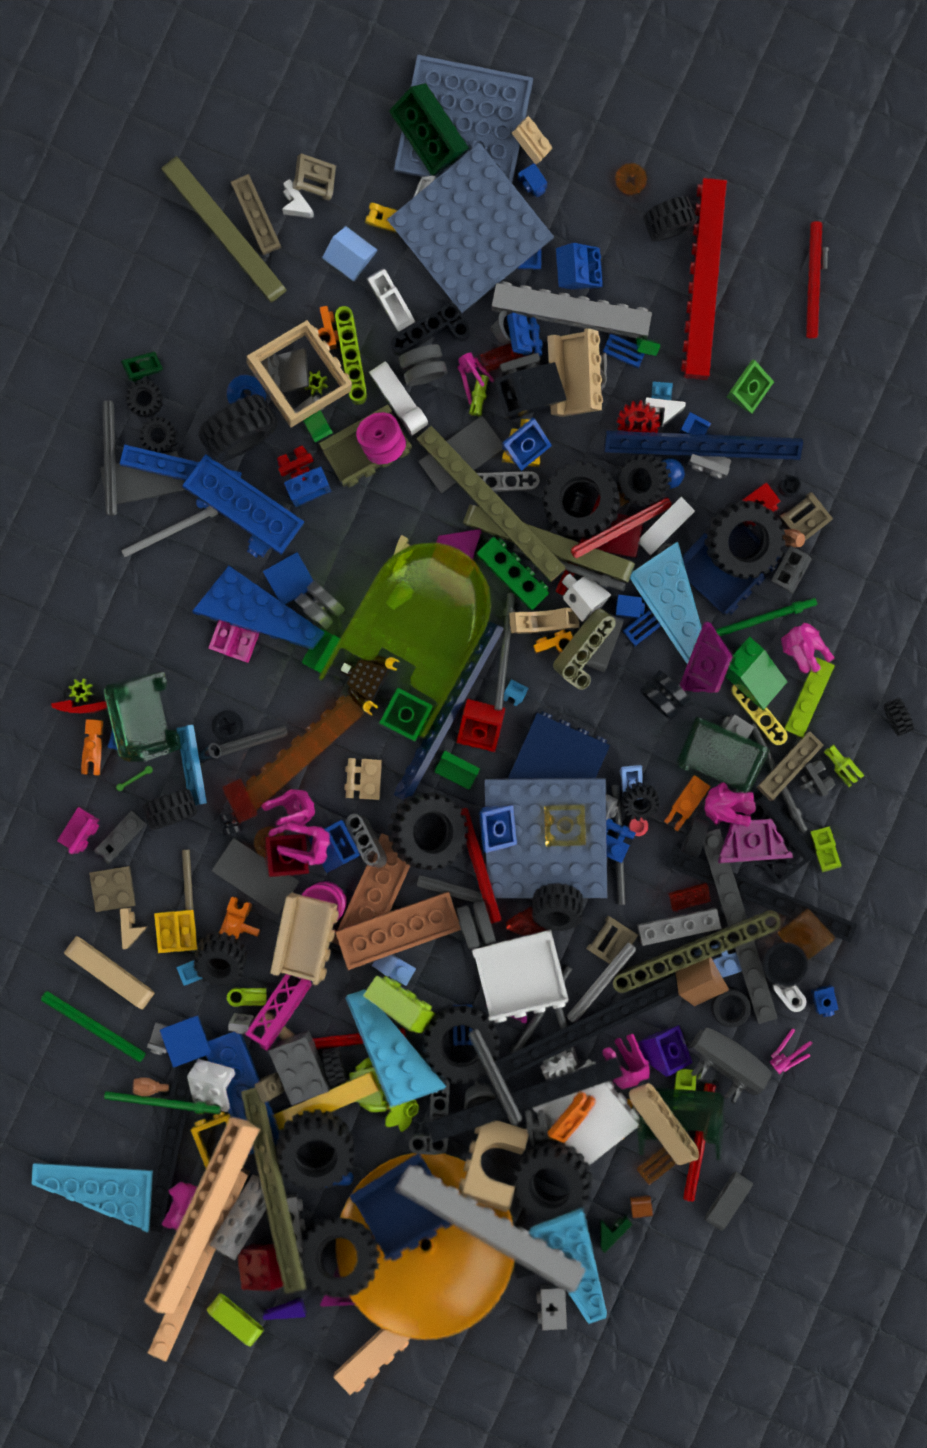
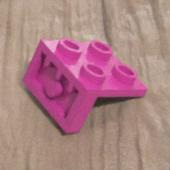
(78, 831)

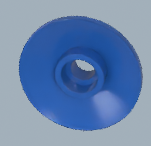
(240, 383)

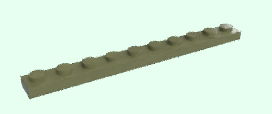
(491, 504)
(274, 1193)

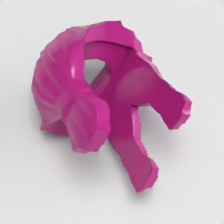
(801, 644)
(291, 801)
(722, 805)
(319, 844)
(637, 1065)
(182, 1196)

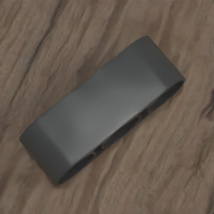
(602, 655)
(359, 835)
(728, 1201)

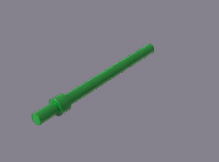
(795, 607)
(198, 1107)

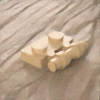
(370, 778)

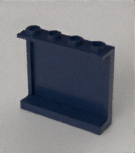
(714, 584)
(558, 751)
(394, 1218)

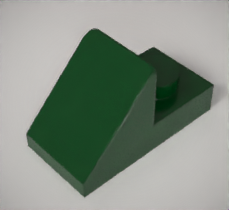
(141, 366)
(610, 1236)

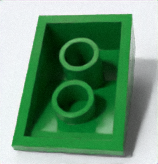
(755, 673)

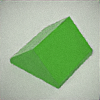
(750, 387)

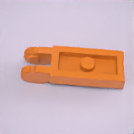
(688, 800)
(572, 1117)

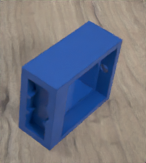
(307, 490)

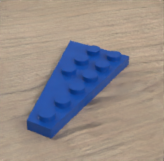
(249, 607)

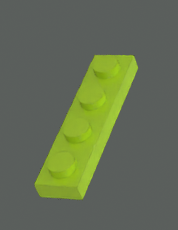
(809, 699)

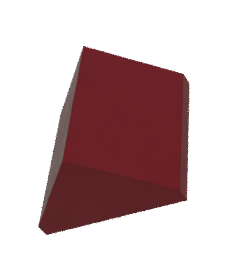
(283, 865)

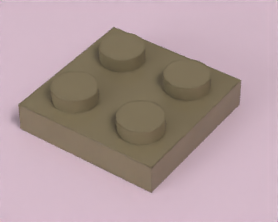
(112, 889)

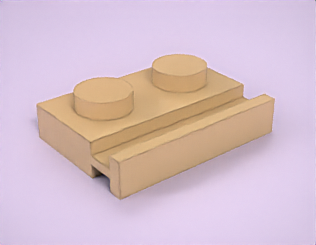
(532, 140)

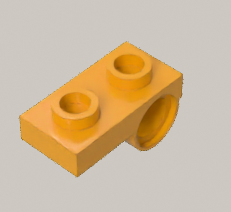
(545, 644)

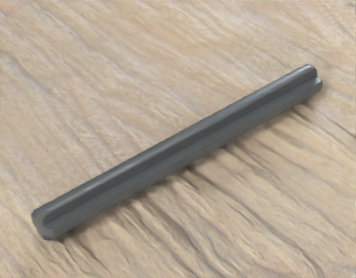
(109, 458)

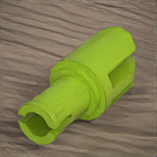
(842, 764)

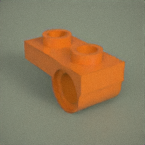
(328, 318)

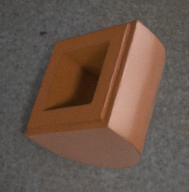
(641, 1206)

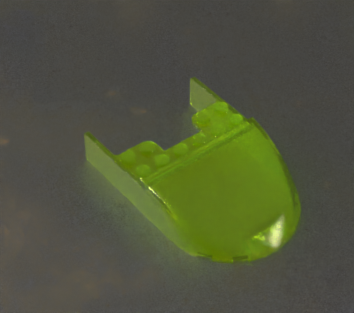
(426, 609)

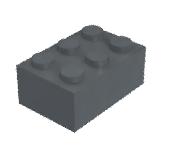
(300, 1067)

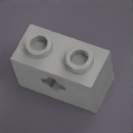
(552, 1319)

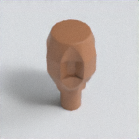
(793, 538)
(148, 1087)

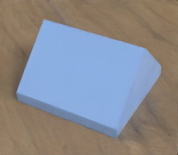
(349, 253)

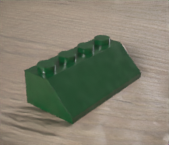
(428, 129)

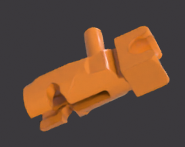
(92, 746)
(235, 920)

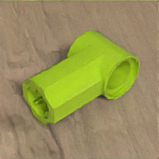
(250, 996)

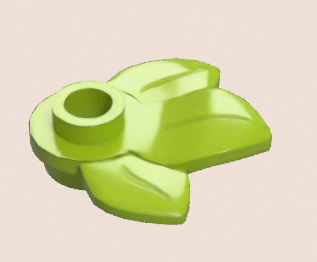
(402, 1115)

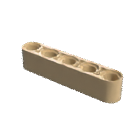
(109, 972)
(664, 1124)

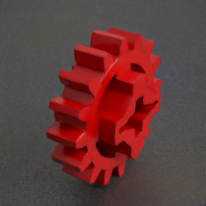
(638, 413)

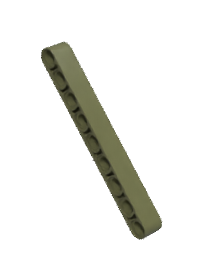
(223, 229)
(560, 546)
(702, 943)

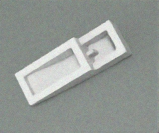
(390, 299)
(666, 525)

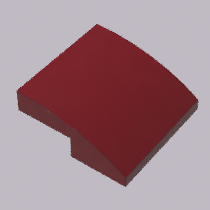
(624, 544)

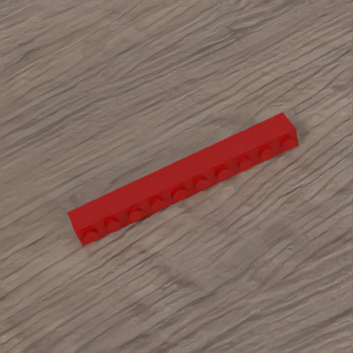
(705, 278)

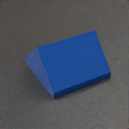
(526, 444)
(497, 827)

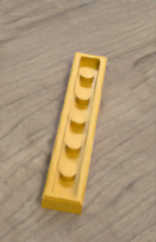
(332, 1100)

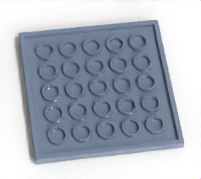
(480, 104)
(470, 228)
(531, 864)

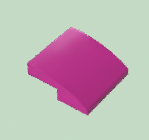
(233, 641)

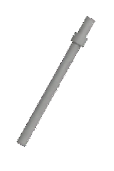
(209, 511)

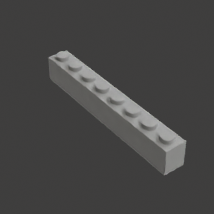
(572, 311)

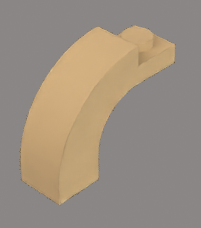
(543, 621)

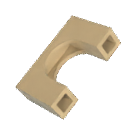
(476, 1183)

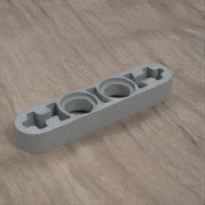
(501, 477)

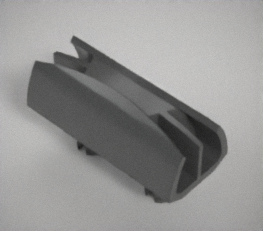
(731, 1061)

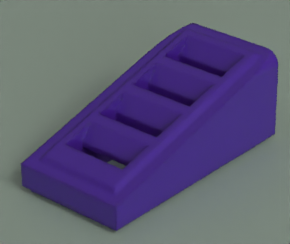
(287, 1310)

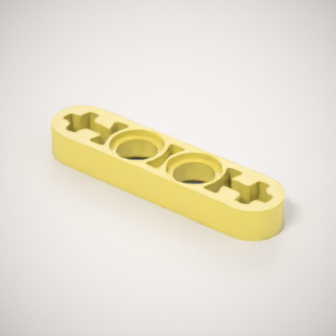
(756, 715)

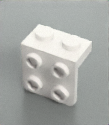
(209, 1083)

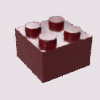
(259, 1267)

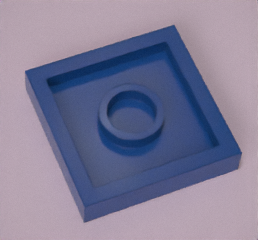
(288, 578)
(185, 1041)

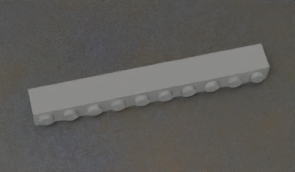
(490, 1229)

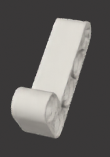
(398, 398)

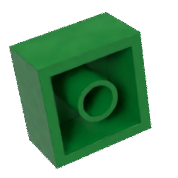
(406, 714)

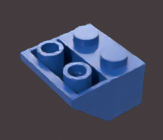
(579, 266)
(341, 846)

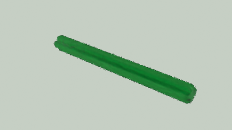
(93, 1026)

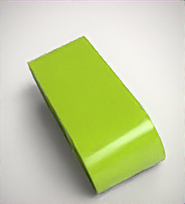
(235, 1319)

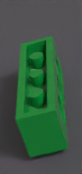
(498, 546)

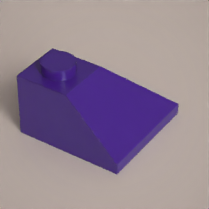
(666, 1050)

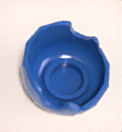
(677, 471)

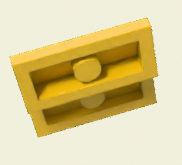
(175, 931)

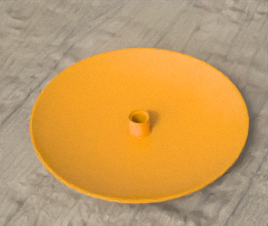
(433, 1289)

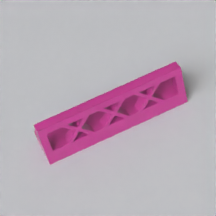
(283, 1015)

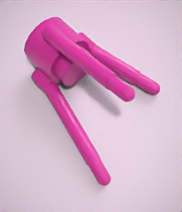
(470, 364)
(781, 1062)

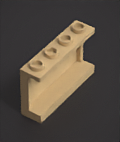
(579, 371)
(304, 938)

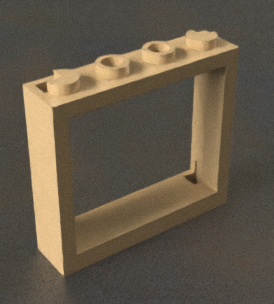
(322, 349)

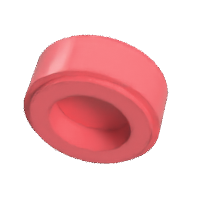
(639, 827)

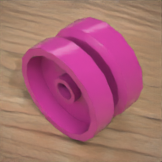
(381, 438)
(328, 892)

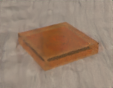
(807, 933)

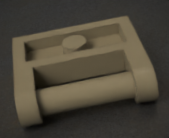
(317, 171)
(812, 521)
(616, 944)

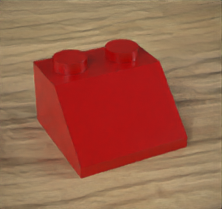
(480, 725)

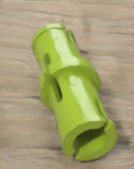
(479, 396)

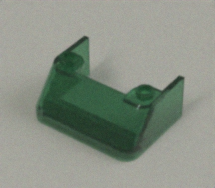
(694, 1112)

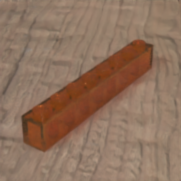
(303, 750)

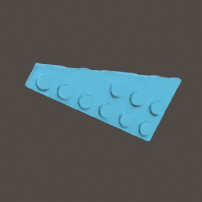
(669, 596)
(395, 1061)
(107, 1190)
(571, 1237)

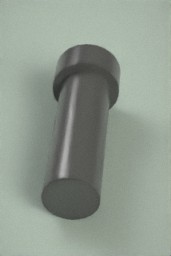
(824, 250)

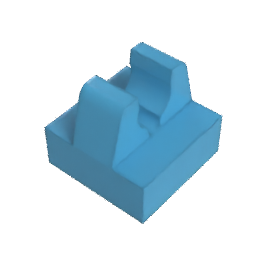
(661, 390)
(515, 691)
(188, 973)

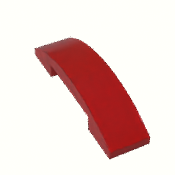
(69, 706)

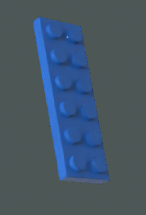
(243, 504)
(232, 1052)

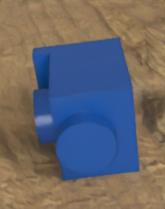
(533, 180)
(257, 547)
(820, 995)

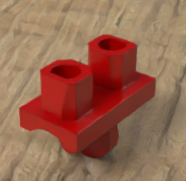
(287, 467)

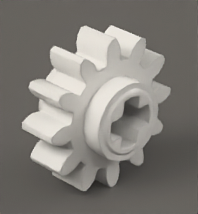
(558, 1065)

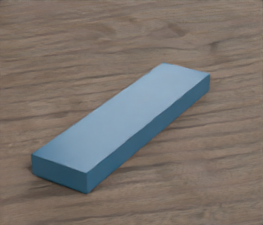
(191, 764)

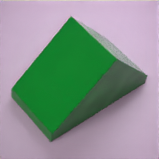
(317, 426)

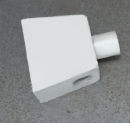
(584, 596)

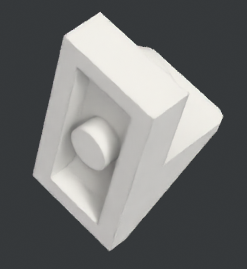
(298, 206)
(669, 408)

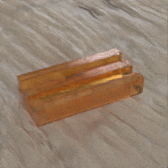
(644, 1174)

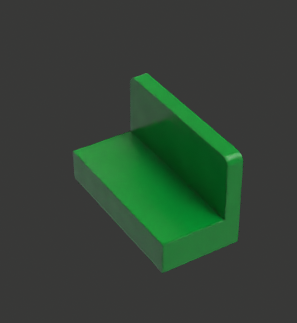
(321, 653)
(457, 770)

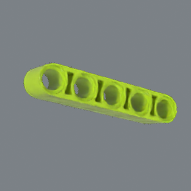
(351, 346)

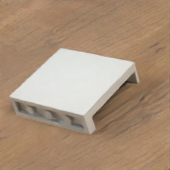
(521, 976)
(605, 1124)

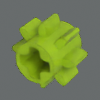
(318, 378)
(79, 685)

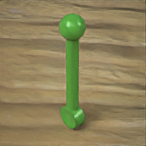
(148, 770)

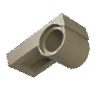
(269, 1087)

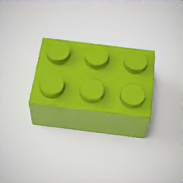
(400, 1003)

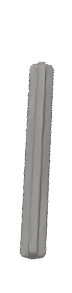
(601, 982)

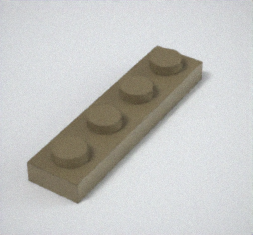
(256, 214)
(790, 766)

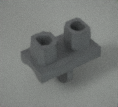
(821, 786)

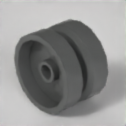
(422, 365)
(319, 605)
(475, 925)

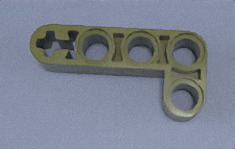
(582, 647)

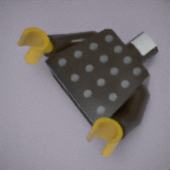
(367, 679)

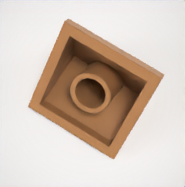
(700, 982)

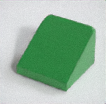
(647, 346)

